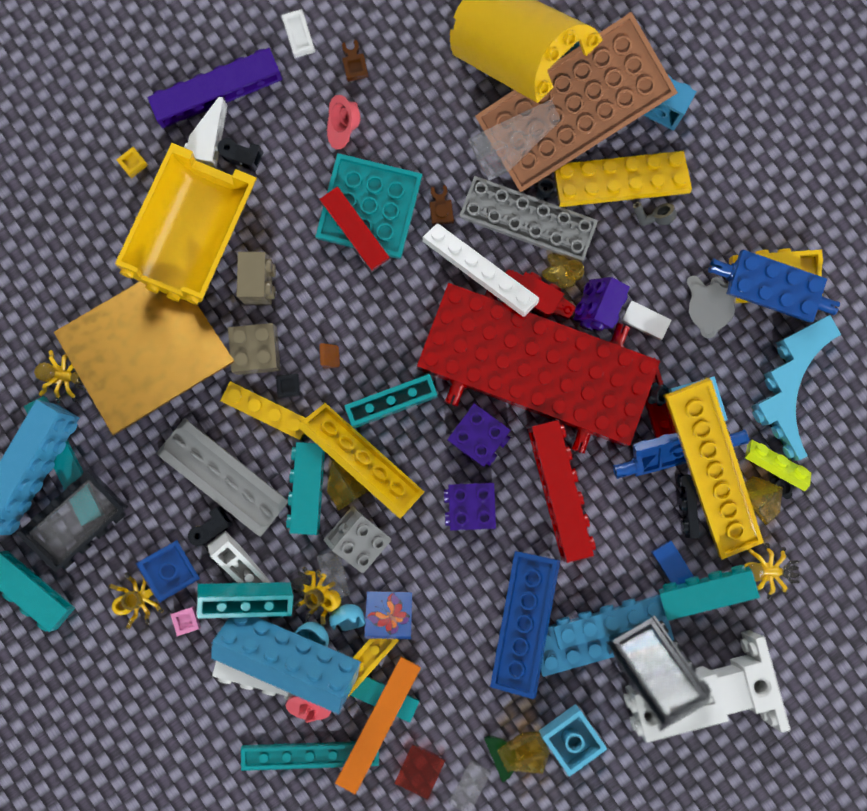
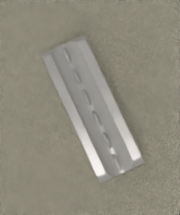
(528, 219)
(222, 477)

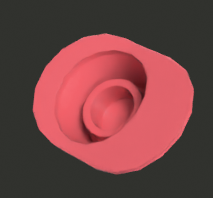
(342, 120)

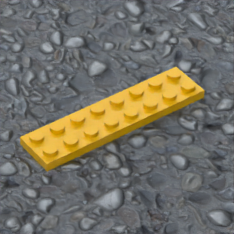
(714, 468)

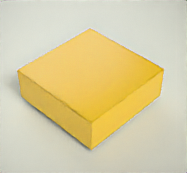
(132, 162)

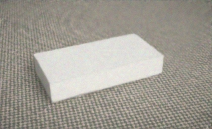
(298, 33)
(646, 320)

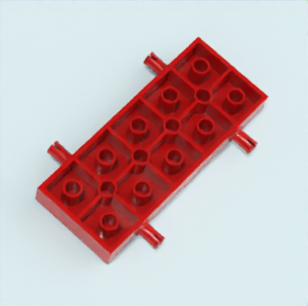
(539, 366)

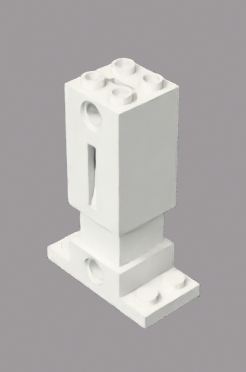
(734, 688)

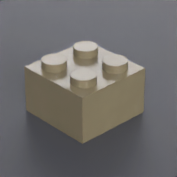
(255, 278)
(254, 349)

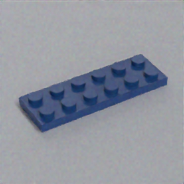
(525, 624)

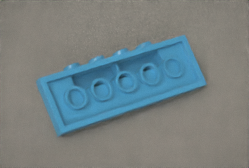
(585, 638)

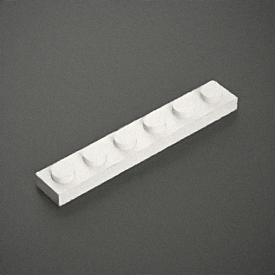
(481, 270)

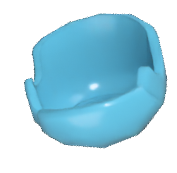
(347, 617)
(314, 632)

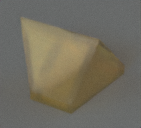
(343, 486)
(764, 498)
(525, 753)

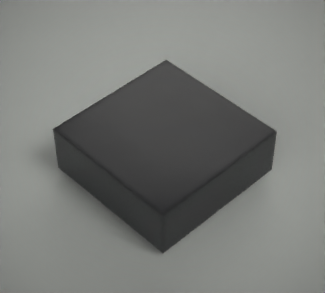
(288, 385)

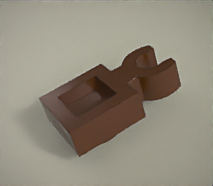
(354, 64)
(441, 209)

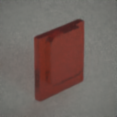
(419, 771)

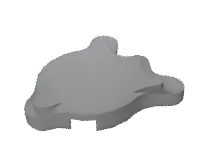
(710, 305)

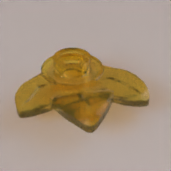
(563, 270)

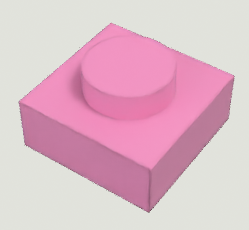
(185, 621)

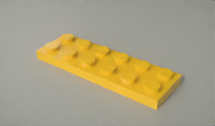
(622, 179)
(361, 460)

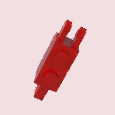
(550, 295)

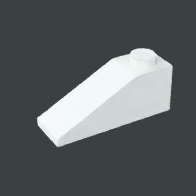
(208, 134)
(235, 560)

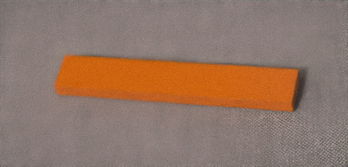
(378, 725)

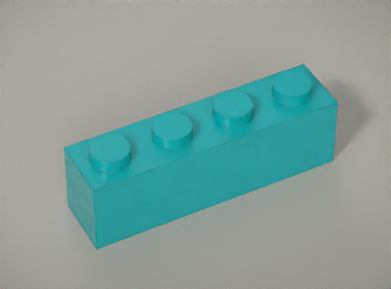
(391, 401)
(307, 489)
(709, 592)
(32, 594)
(244, 600)

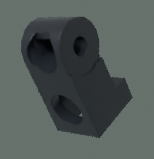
(239, 155)
(211, 529)

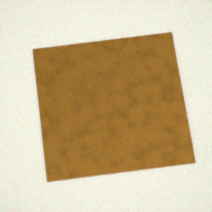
(141, 353)

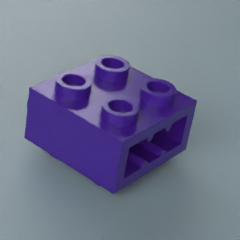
(601, 303)
(479, 436)
(470, 506)

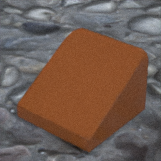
(329, 355)

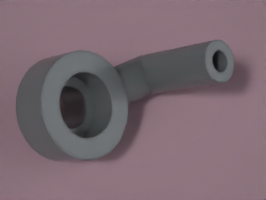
(662, 215)

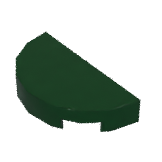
(493, 744)

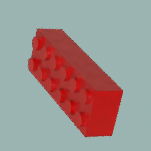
(561, 492)

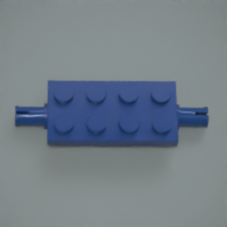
(775, 286)
(662, 454)

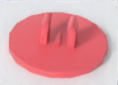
(305, 710)

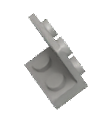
(357, 540)

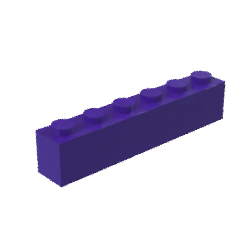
(226, 81)

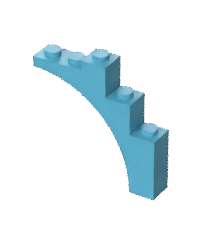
(785, 381)

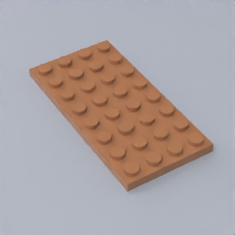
(592, 98)

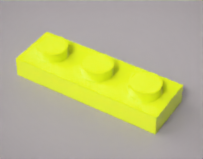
(778, 465)

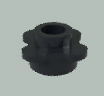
(549, 185)
(657, 394)
(787, 487)

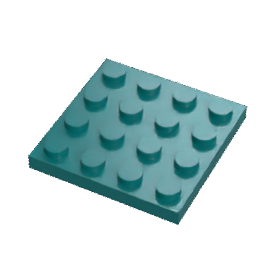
(380, 196)

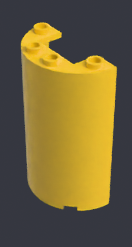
(517, 41)
(184, 226)

